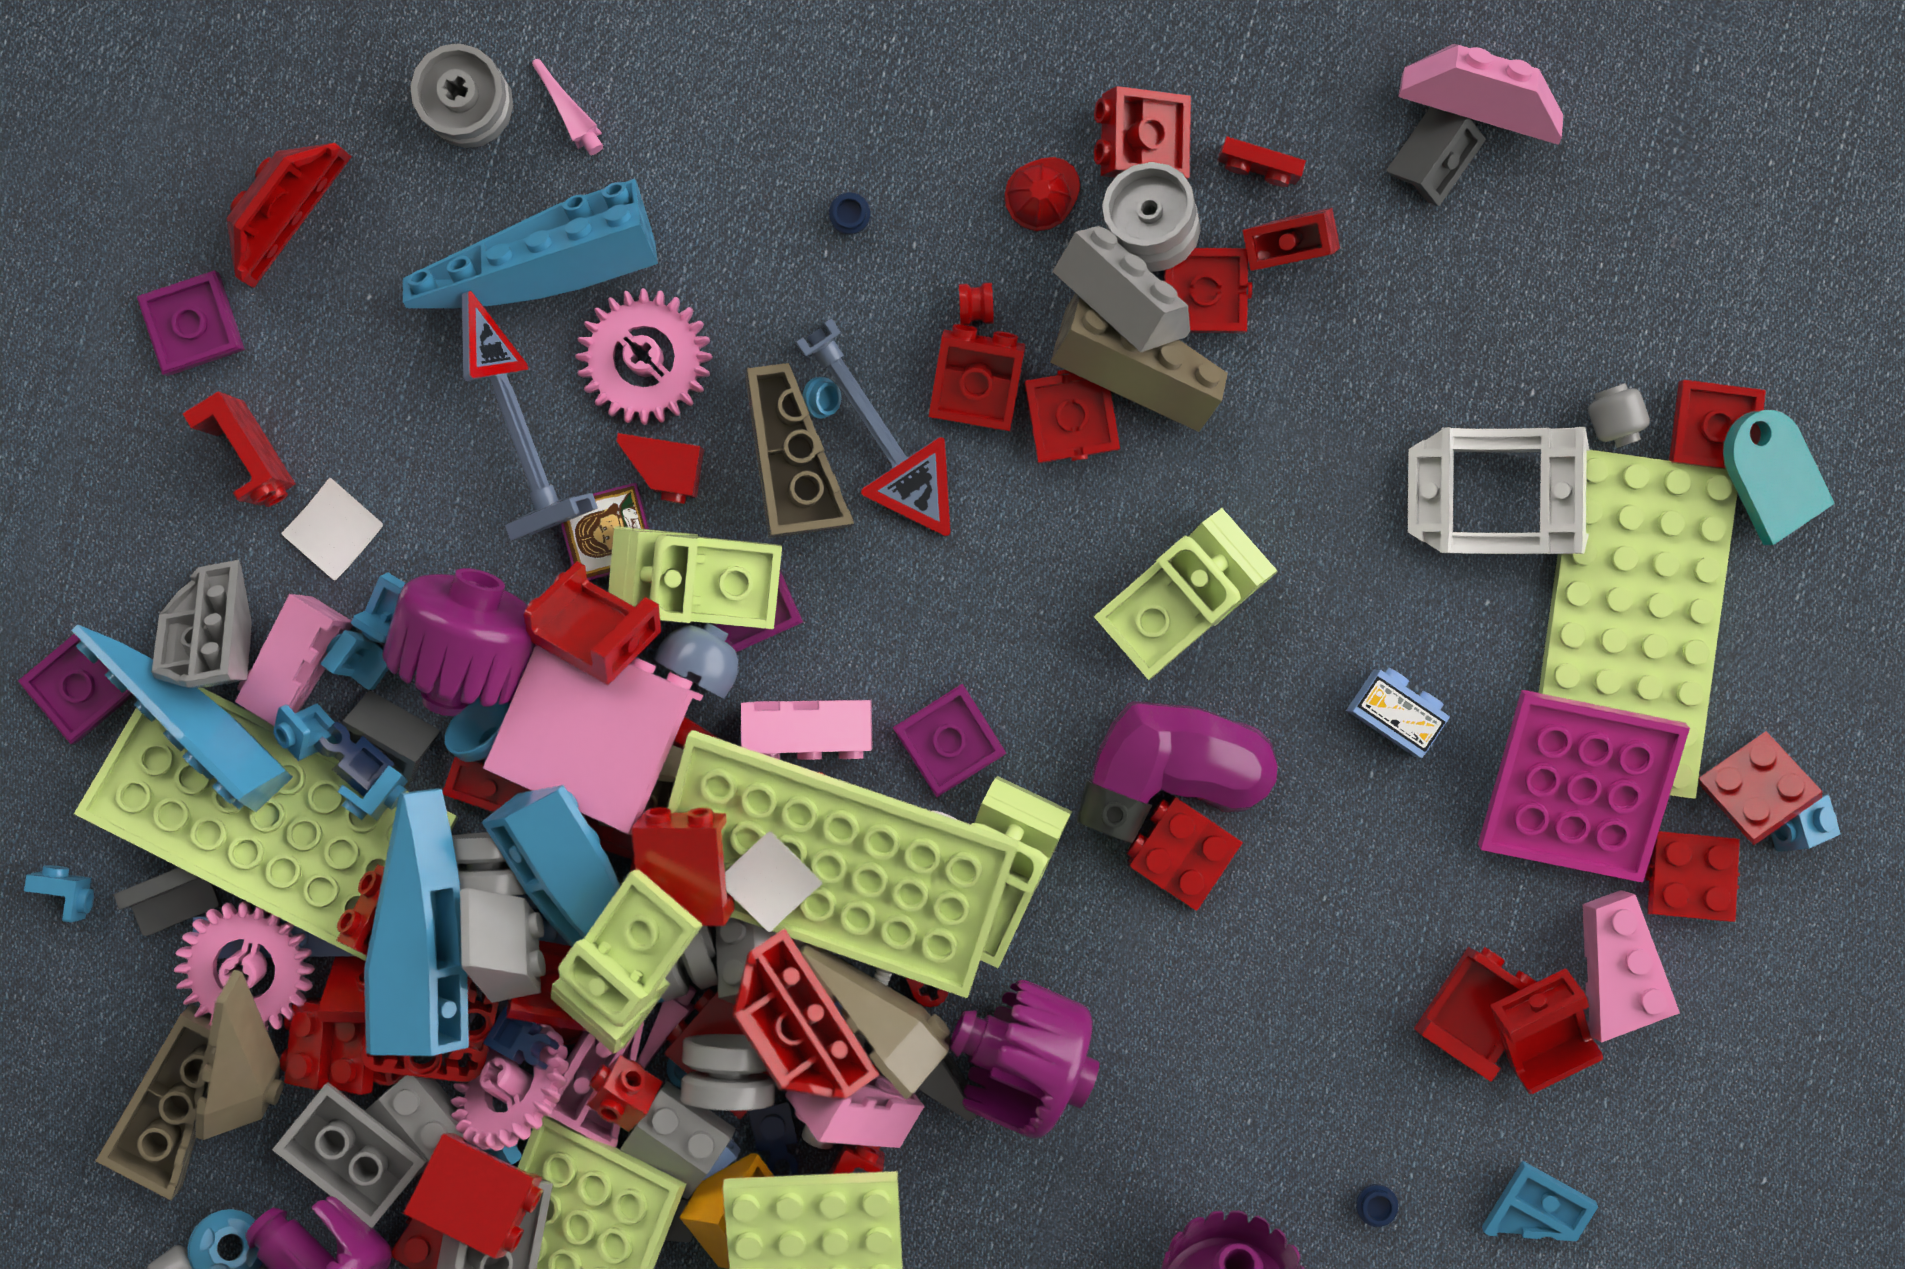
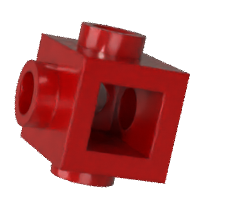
(623, 1092)

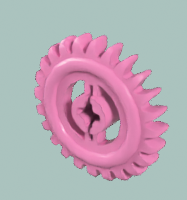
(616, 328)
(255, 929)
(525, 1097)

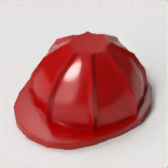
(1042, 193)

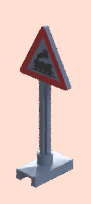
(492, 356)
(914, 484)

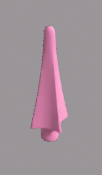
(578, 123)
(668, 1018)

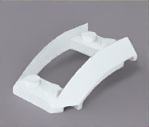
(1560, 492)

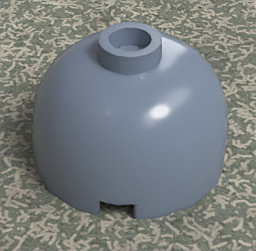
(701, 657)

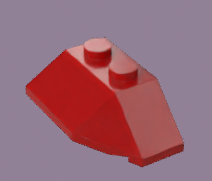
(278, 204)
(797, 1024)

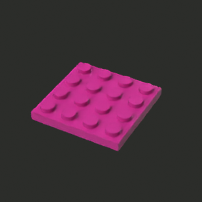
(1583, 786)

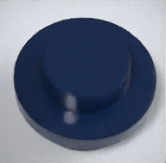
(849, 213)
(1377, 1205)

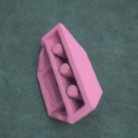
(1486, 90)

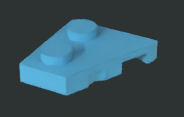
(1539, 1208)

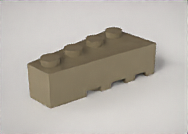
(1164, 378)
(792, 465)
(159, 1123)

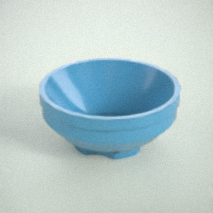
(475, 730)
(205, 1237)

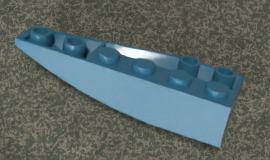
(544, 255)
(214, 739)
(555, 858)
(414, 952)

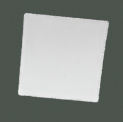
(332, 529)
(770, 881)

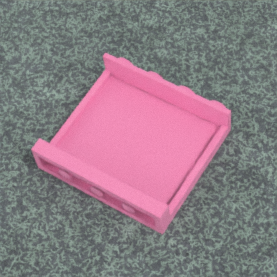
(591, 735)

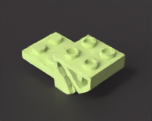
(697, 576)
(1185, 593)
(1038, 827)
(622, 962)

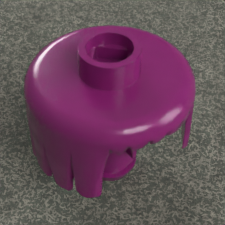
(461, 639)
(1030, 1058)
(1230, 1245)
(290, 1246)

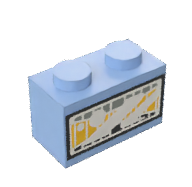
(1398, 712)

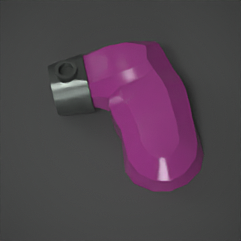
(1178, 753)

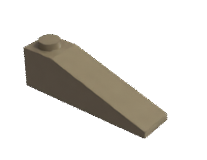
(901, 1032)
(241, 1065)

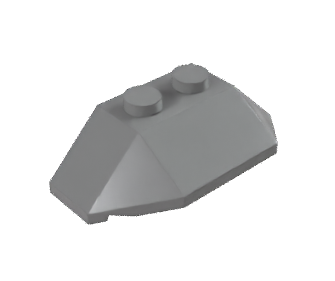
(205, 630)

